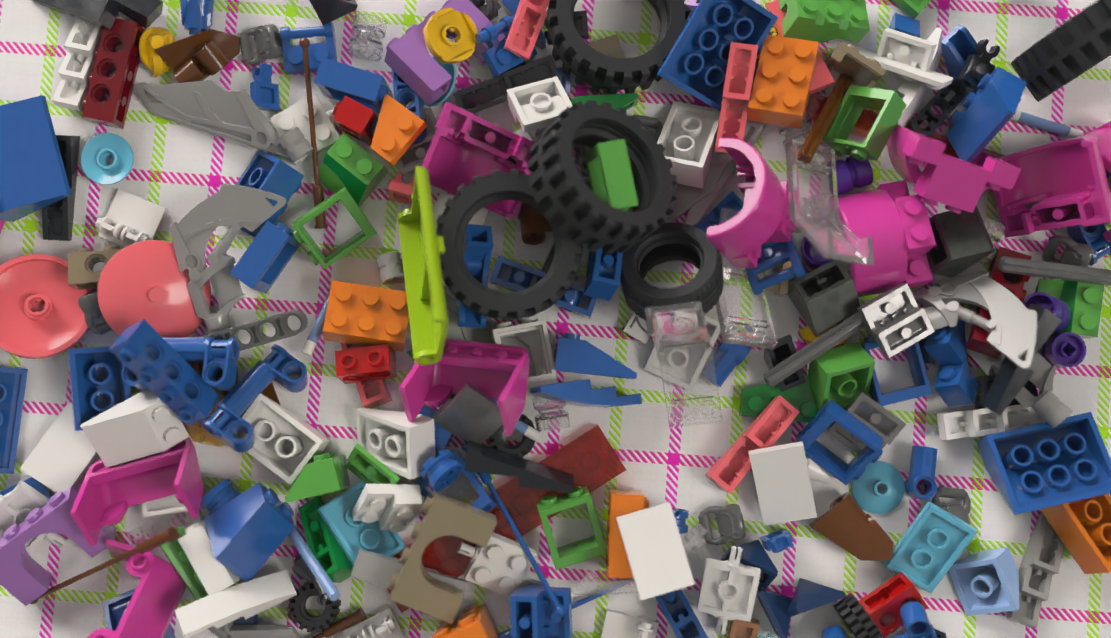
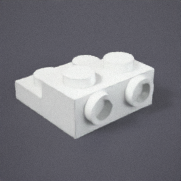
(537, 103)
(389, 504)

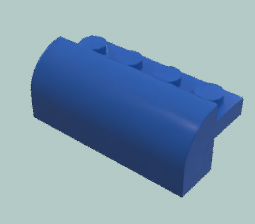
(535, 614)

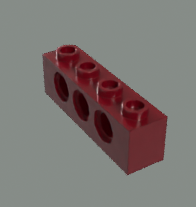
(121, 84)
(978, 336)

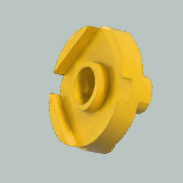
(436, 33)

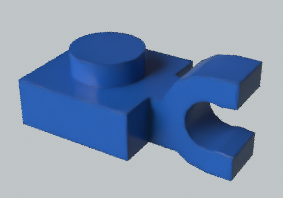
(263, 91)

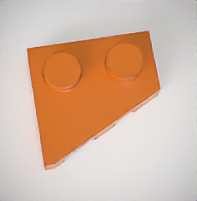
(395, 130)

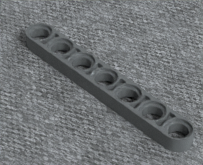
(256, 332)

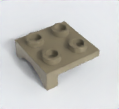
(849, 61)

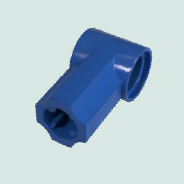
(727, 357)
(922, 468)

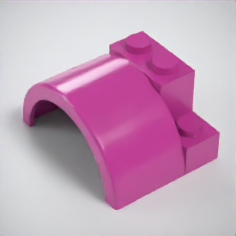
(473, 151)
(946, 177)
(1065, 179)
(764, 209)
(898, 234)

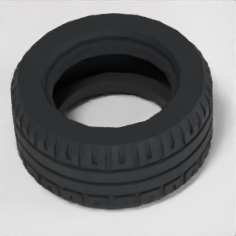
(666, 244)

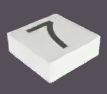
(637, 329)

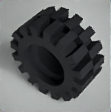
(519, 450)
(856, 618)
(306, 620)

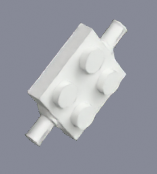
(298, 116)
(15, 508)
(499, 565)
(728, 589)

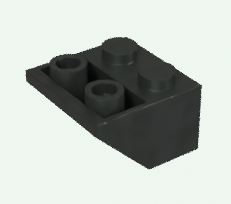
(959, 242)
(825, 297)

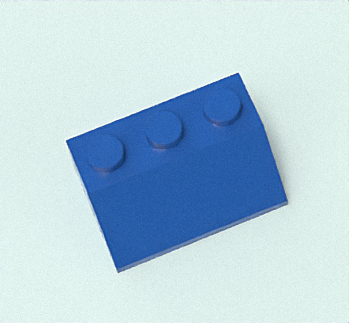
(984, 113)
(273, 176)
(95, 382)

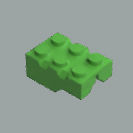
(825, 20)

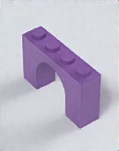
(415, 65)
(20, 572)

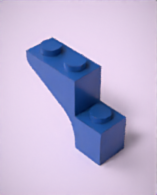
(956, 48)
(476, 250)
(954, 378)

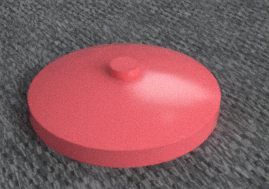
(147, 285)
(39, 307)

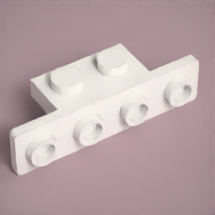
(907, 57)

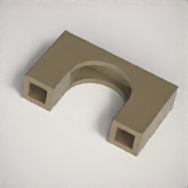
(413, 584)

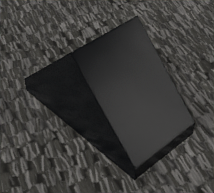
(332, 9)
(772, 357)

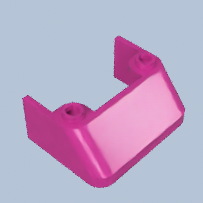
(489, 367)
(113, 489)
(153, 600)

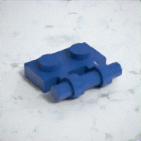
(497, 58)

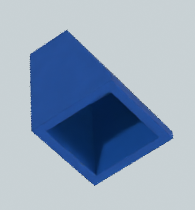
(249, 530)

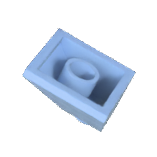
(987, 582)

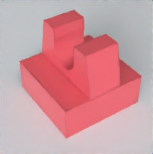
(400, 191)

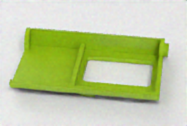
(423, 273)

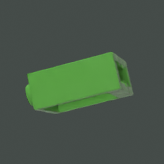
(855, 100)
(611, 174)
(315, 253)
(579, 550)

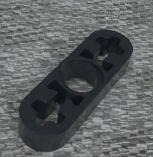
(946, 106)

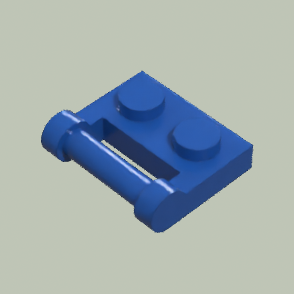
(294, 54)
(772, 256)

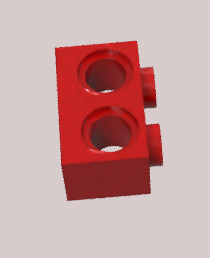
(355, 119)
(365, 364)
(886, 601)

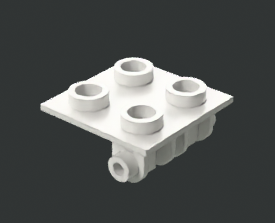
(130, 220)
(378, 626)
(626, 626)

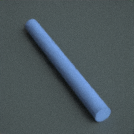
(314, 565)

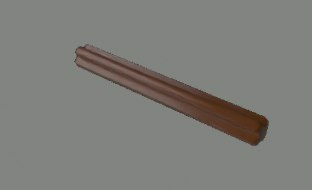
(824, 119)

